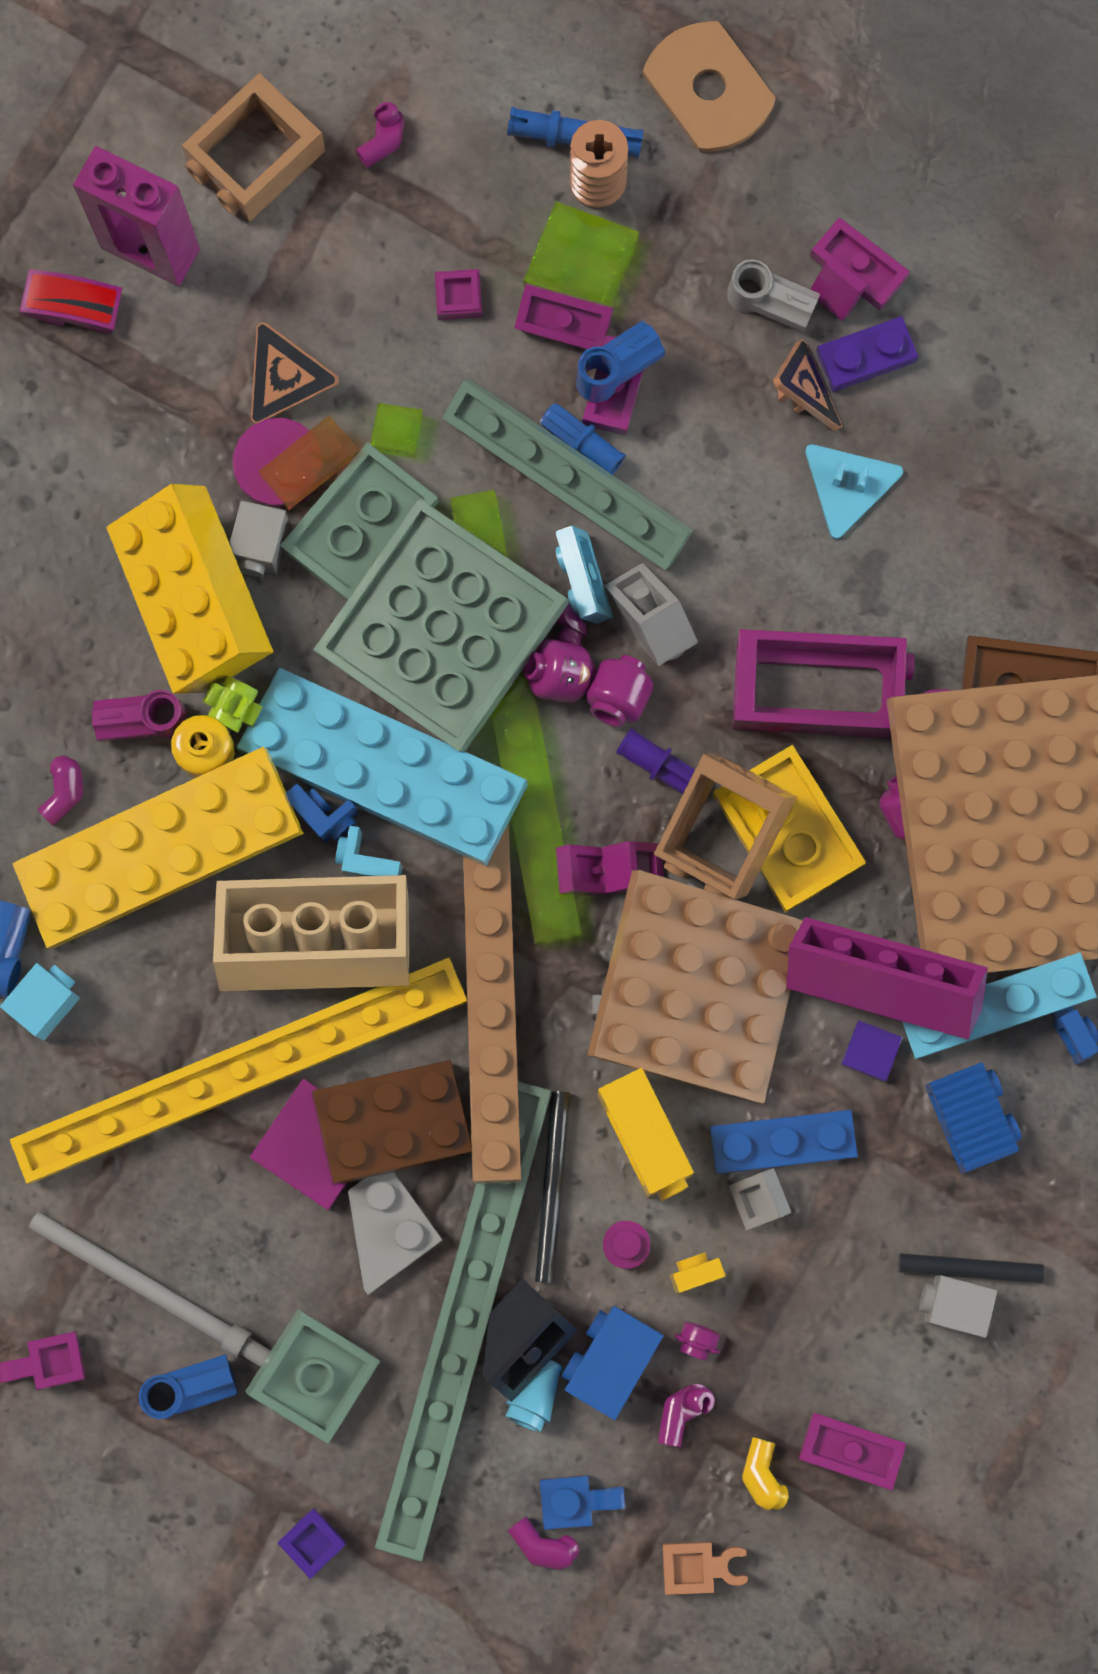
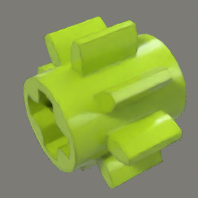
(233, 703)

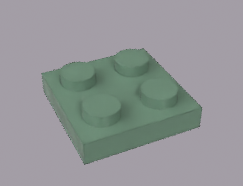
(312, 1376)

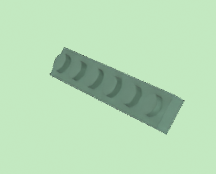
(567, 474)

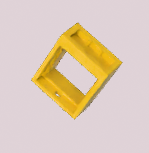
(646, 1135)

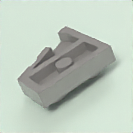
(388, 1229)

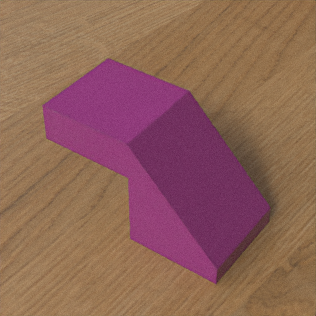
(604, 869)

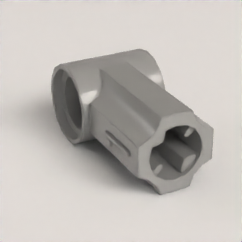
(777, 296)

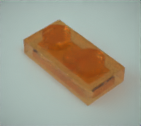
(308, 462)

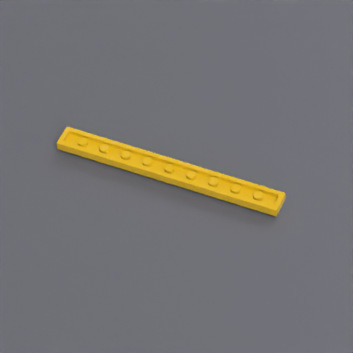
(236, 1072)

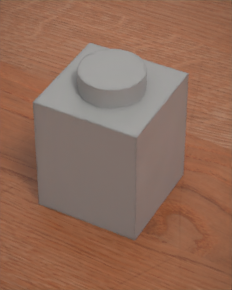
(258, 538)
(958, 1305)

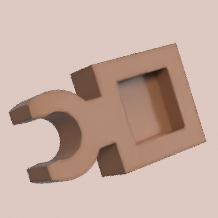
(691, 1567)

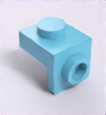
(359, 865)

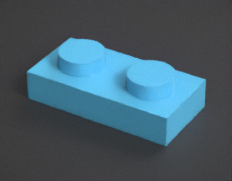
(579, 562)

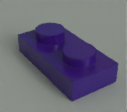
(867, 354)

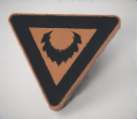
(284, 375)
(803, 384)

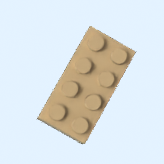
(311, 933)

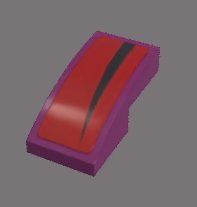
(70, 299)

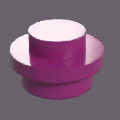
(626, 1244)

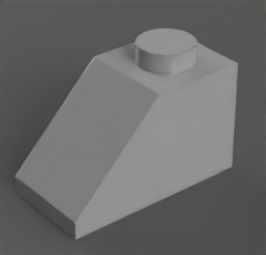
(652, 614)

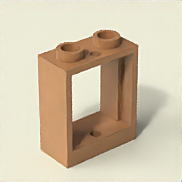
(304, 135)
(747, 784)

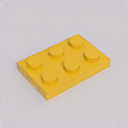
(812, 844)

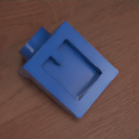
(312, 811)

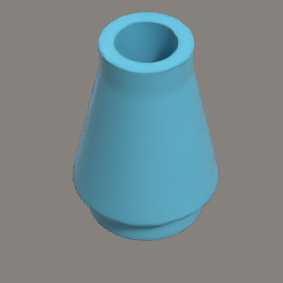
(536, 1400)

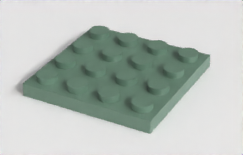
(441, 625)

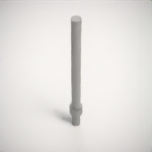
(234, 1339)

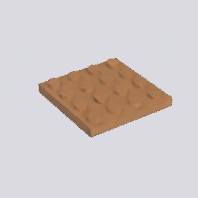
(695, 988)

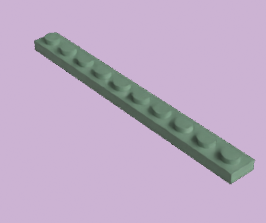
(457, 1346)

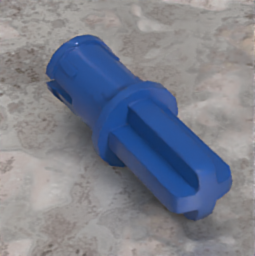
(582, 438)

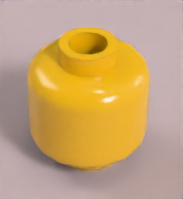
(192, 736)

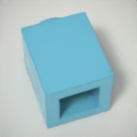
(41, 1000)

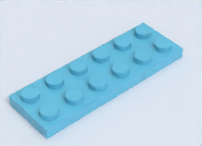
(384, 766)

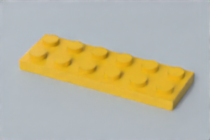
(157, 848)

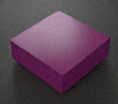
(838, 288)
(458, 294)

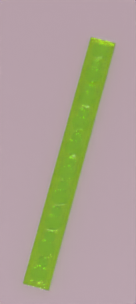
(524, 754)

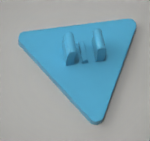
(848, 485)

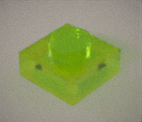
(397, 430)

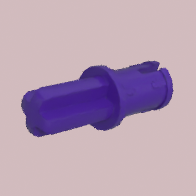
(655, 761)

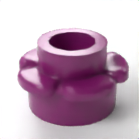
(698, 1340)

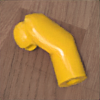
(760, 1480)

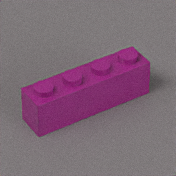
(886, 977)

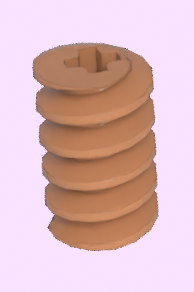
(598, 163)

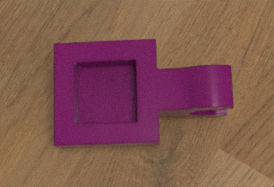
(51, 1362)

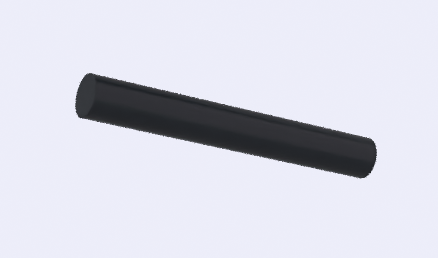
(970, 1268)

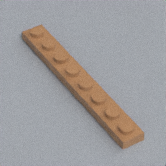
(492, 1018)

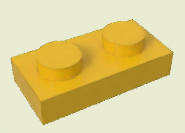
(696, 1272)

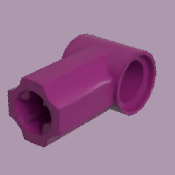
(136, 717)

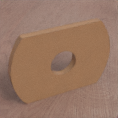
(717, 122)

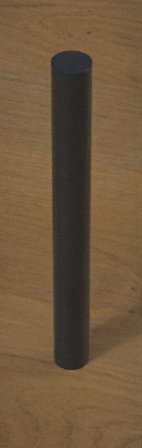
(552, 1187)

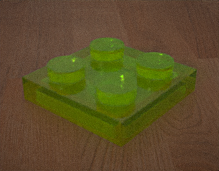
(582, 255)

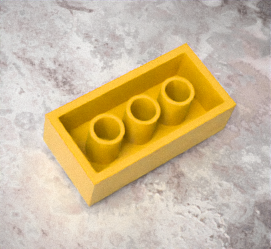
(189, 588)

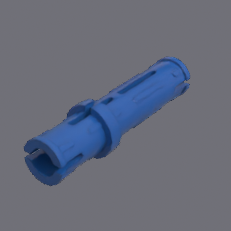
(559, 129)

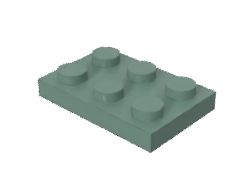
(354, 520)

